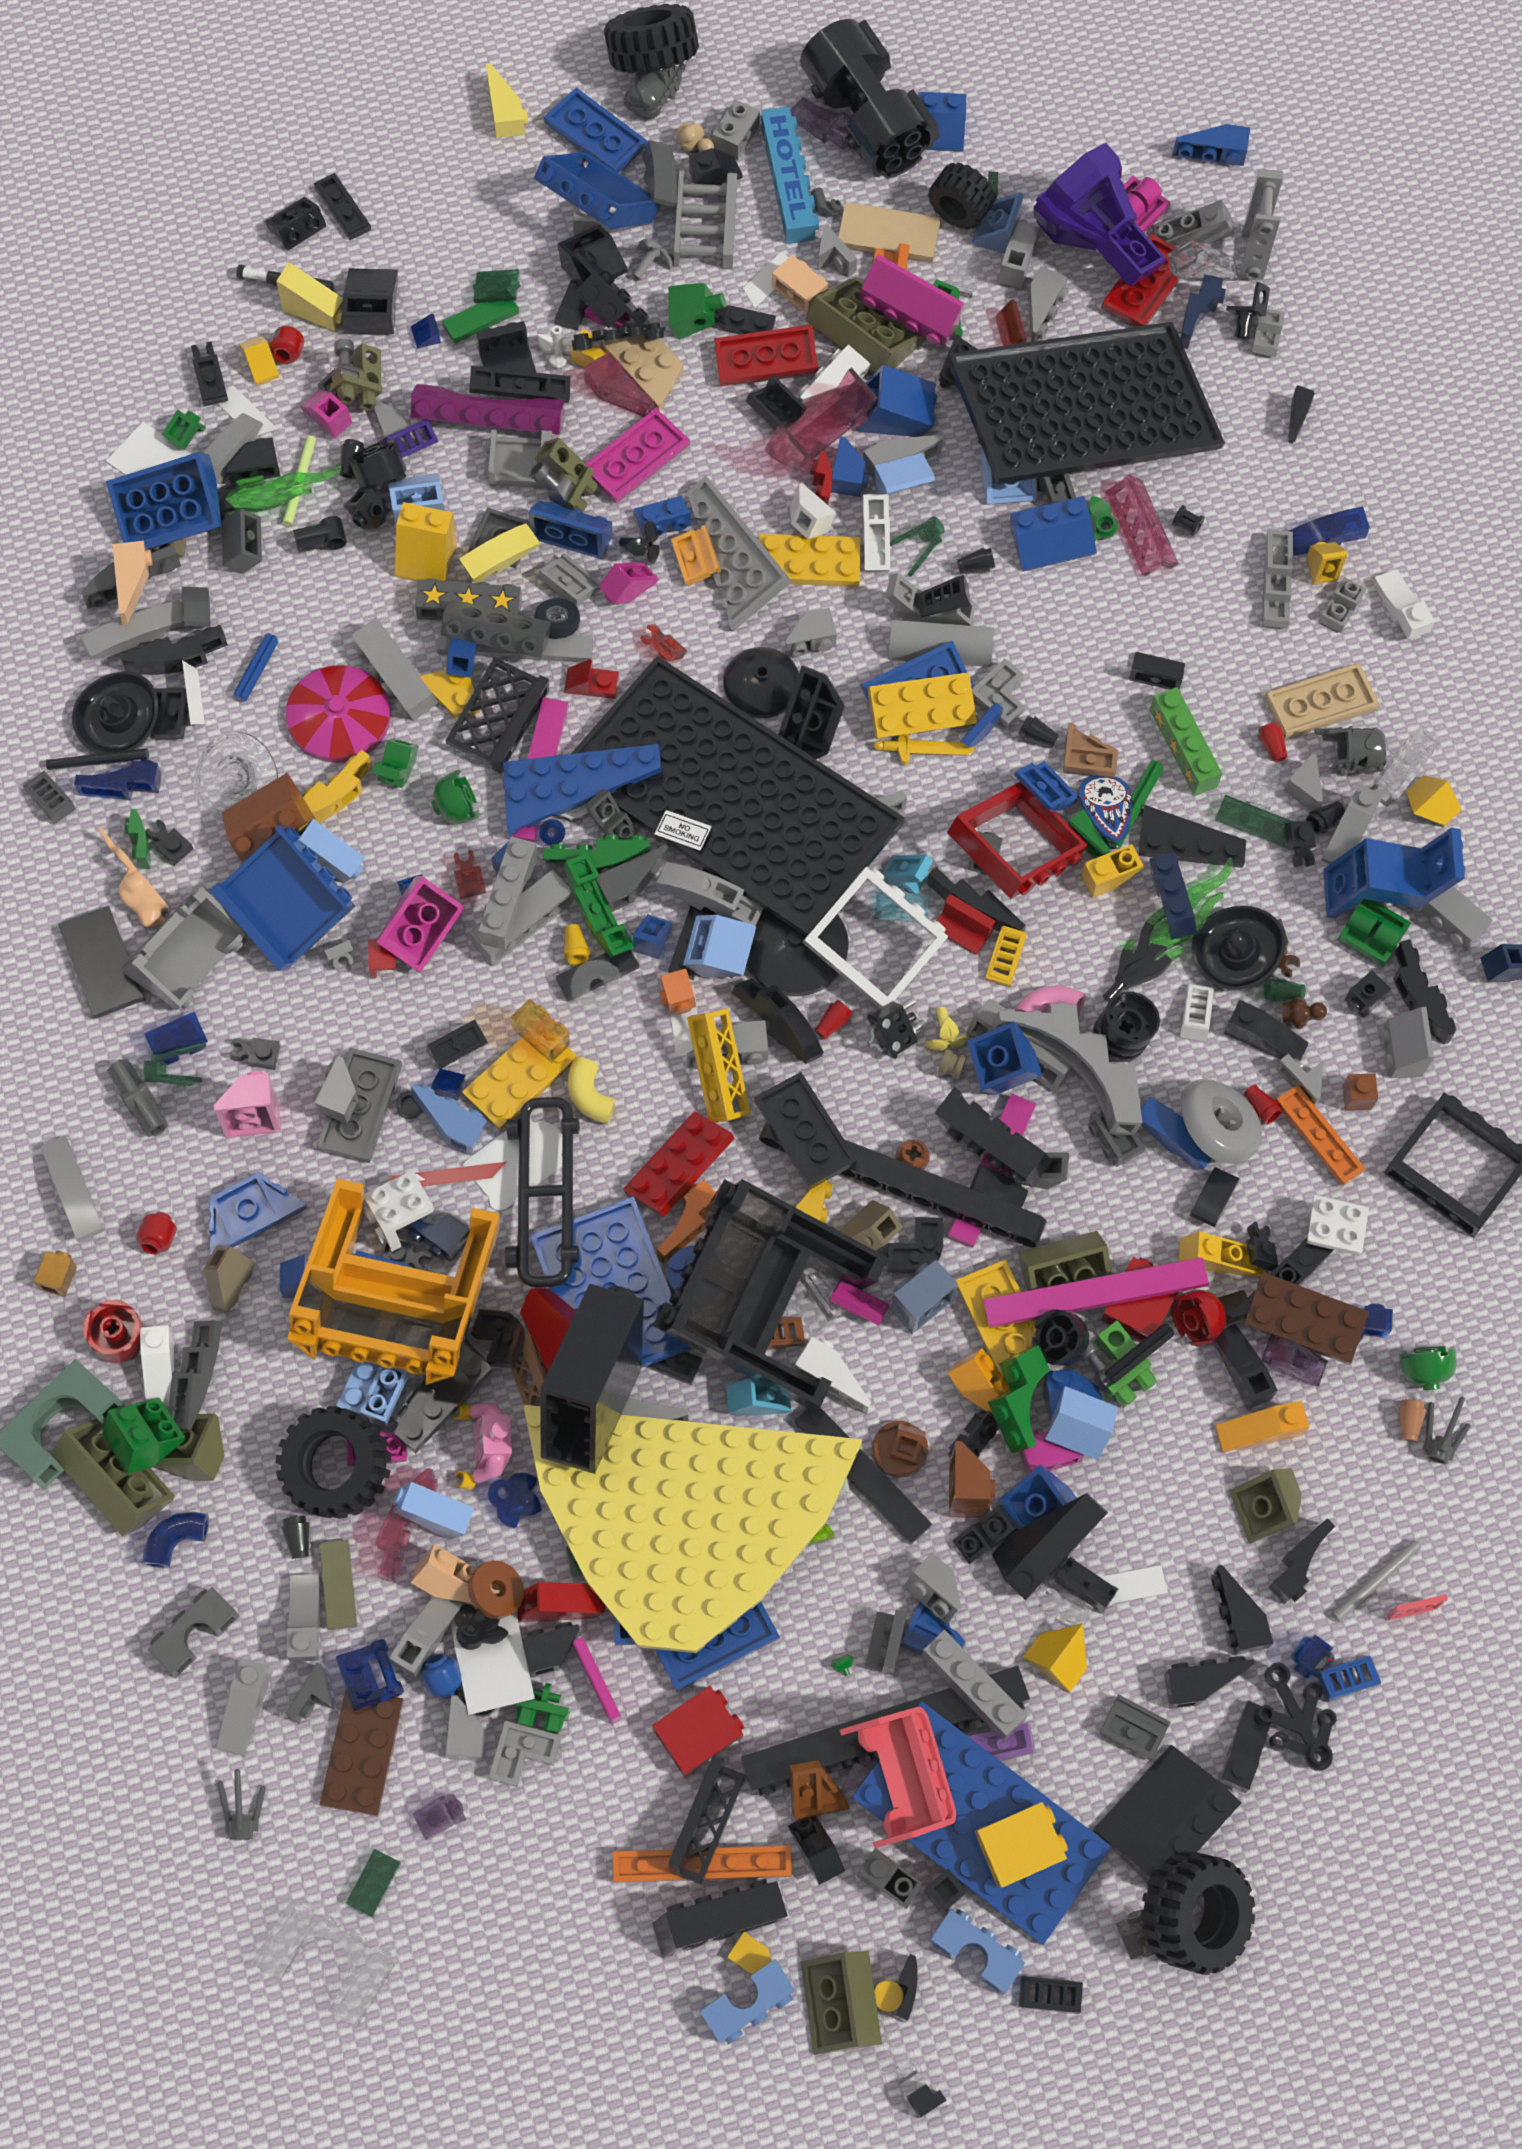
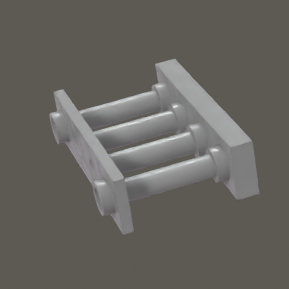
(1260, 224)
(724, 231)

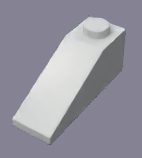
(822, 1360)
(157, 1361)

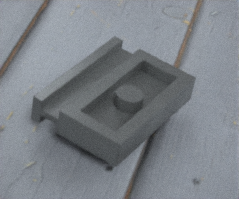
(1134, 1727)

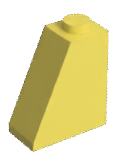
(309, 298)

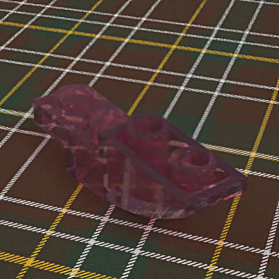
(395, 1532)

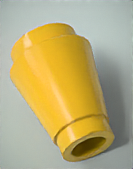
(575, 946)

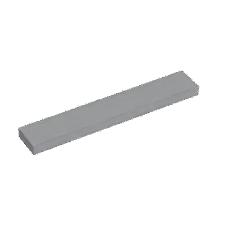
(572, 648)

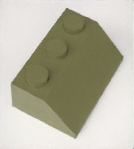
(1065, 1261)
(841, 2002)

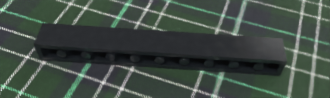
(772, 1765)

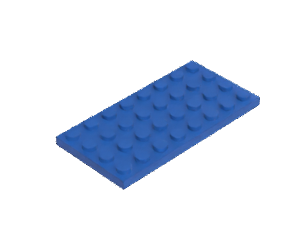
(983, 1794)

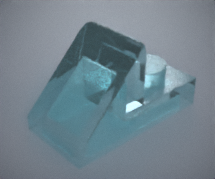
(887, 910)

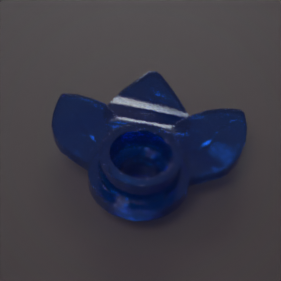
(519, 1498)

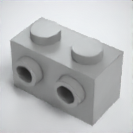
(735, 129)

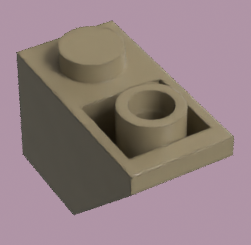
(226, 1275)

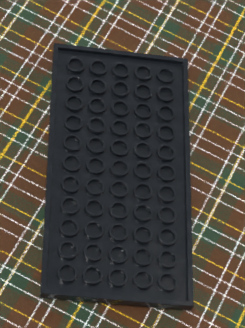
(776, 814)

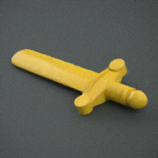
(905, 747)

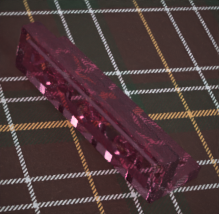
(1150, 523)

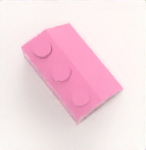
(249, 1107)

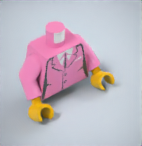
(491, 1442)

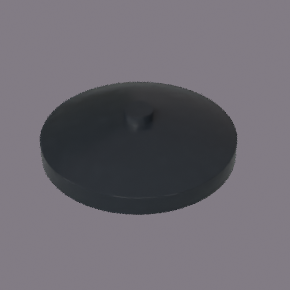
(784, 961)

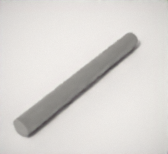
(1376, 1580)

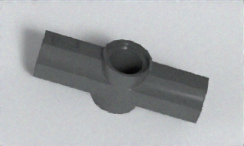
(137, 1097)

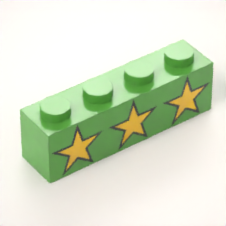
(1185, 741)

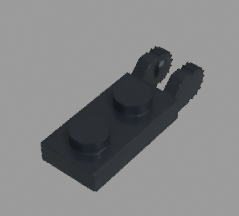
(209, 376)

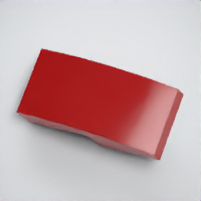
(822, 477)

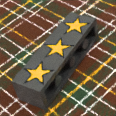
(435, 595)

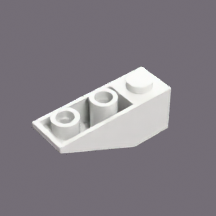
(829, 378)

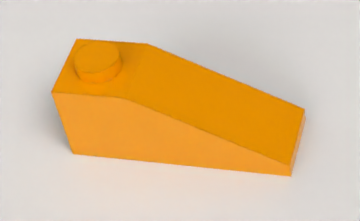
(1263, 1427)

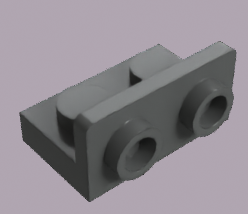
(885, 1642)

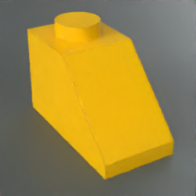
(1325, 562)

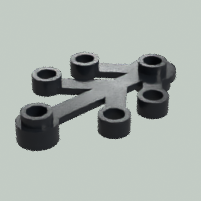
(652, 331)
(1299, 1721)

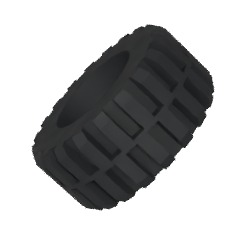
(651, 38)
(299, 1452)
(1224, 1920)

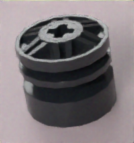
(1129, 1025)

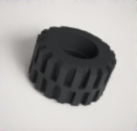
(961, 196)

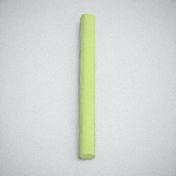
(302, 467)

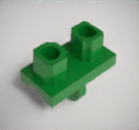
(555, 1714)

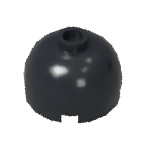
(1061, 1337)

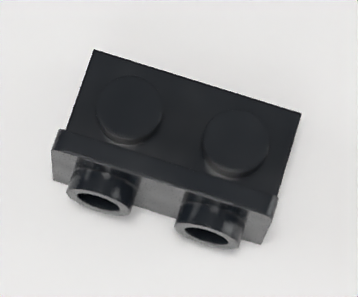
(297, 222)

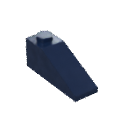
(1503, 963)

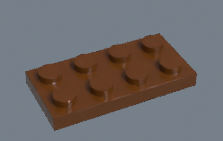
(1306, 1317)
(361, 1756)

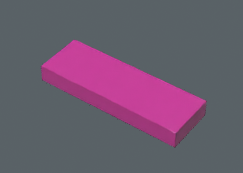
(596, 1680)

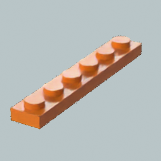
(726, 1864)

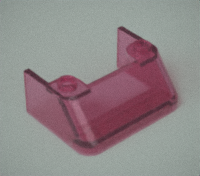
(822, 424)

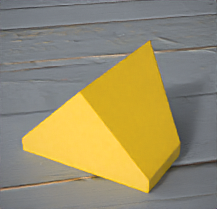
(1433, 800)
(1060, 1655)

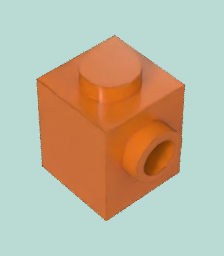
(677, 992)

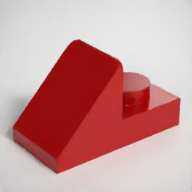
(587, 681)

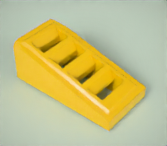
(1011, 940)

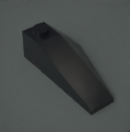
(1040, 1547)

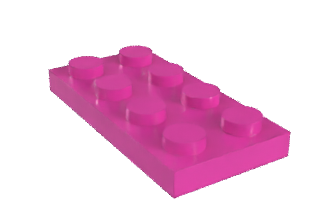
(637, 455)

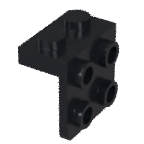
(505, 347)

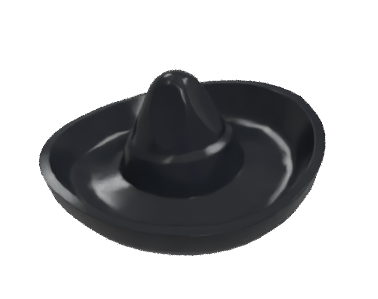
(116, 713)
(1239, 947)

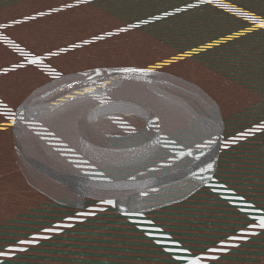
(612, 983)

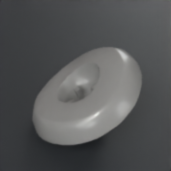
(1220, 1121)

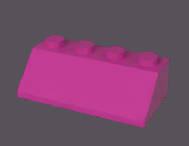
(911, 301)

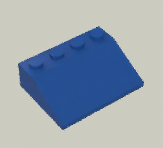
(167, 501)

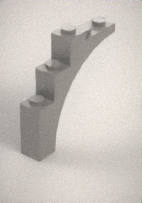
(1087, 1053)

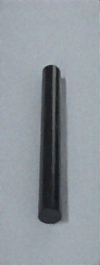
(96, 759)

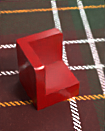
(379, 958)

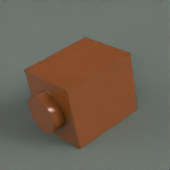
(1360, 1092)

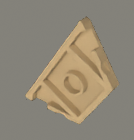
(648, 363)

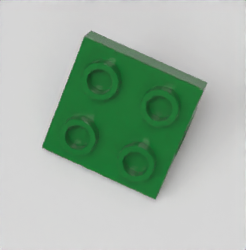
(1374, 931)

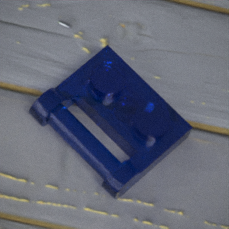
(360, 1679)

